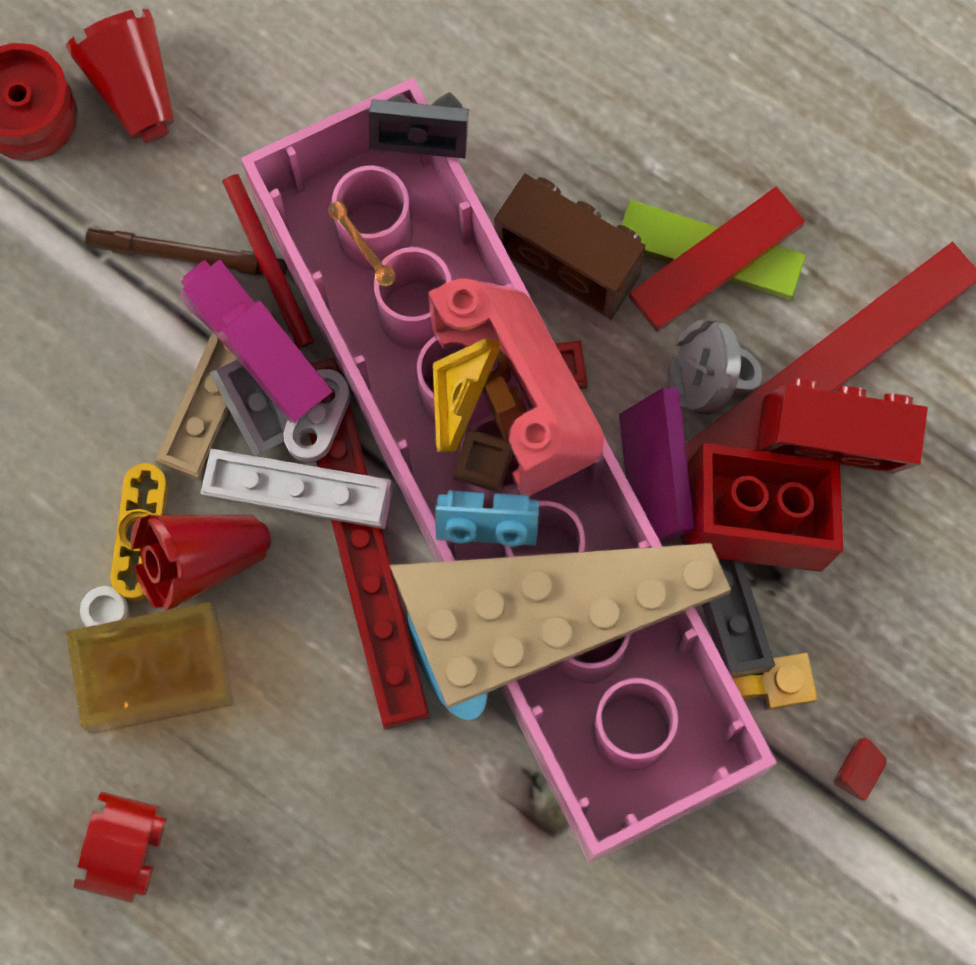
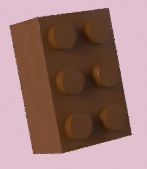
(569, 245)

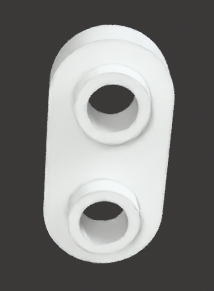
(321, 420)

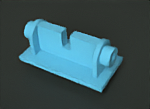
(464, 520)

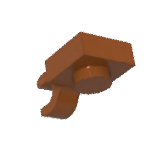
(504, 402)

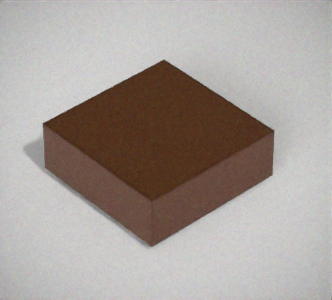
(483, 461)

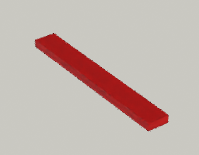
(853, 344)
(374, 591)

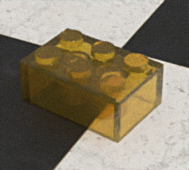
(149, 668)

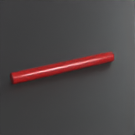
(267, 261)

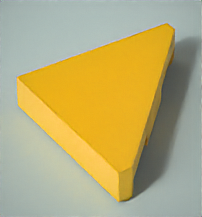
(457, 389)

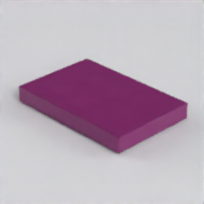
(658, 462)

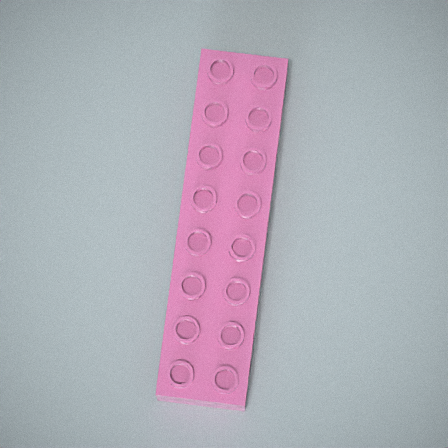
(619, 730)

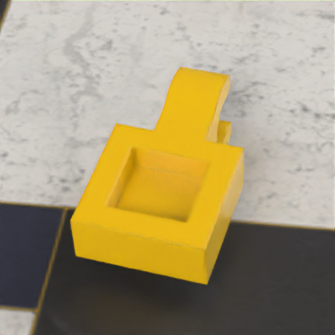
(784, 685)

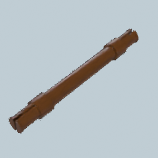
(128, 244)

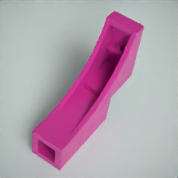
(253, 338)

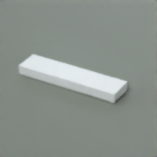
(297, 488)

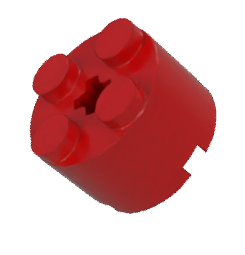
(118, 848)

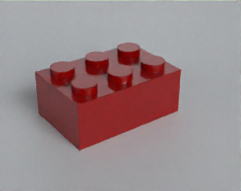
(843, 426)
(766, 507)

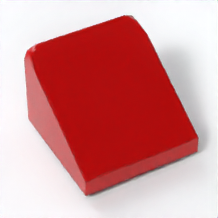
(861, 769)

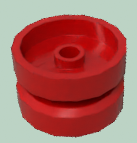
(35, 103)

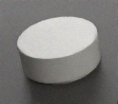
(103, 606)

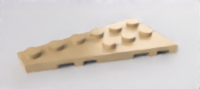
(521, 614)

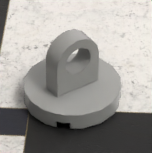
(711, 367)

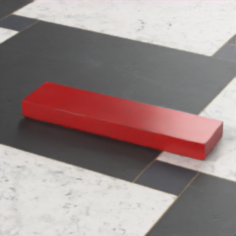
(716, 259)

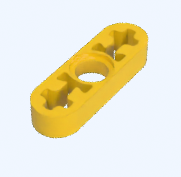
(130, 496)

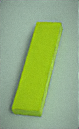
(671, 235)

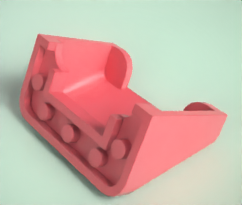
(561, 428)

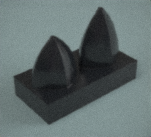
(419, 128)

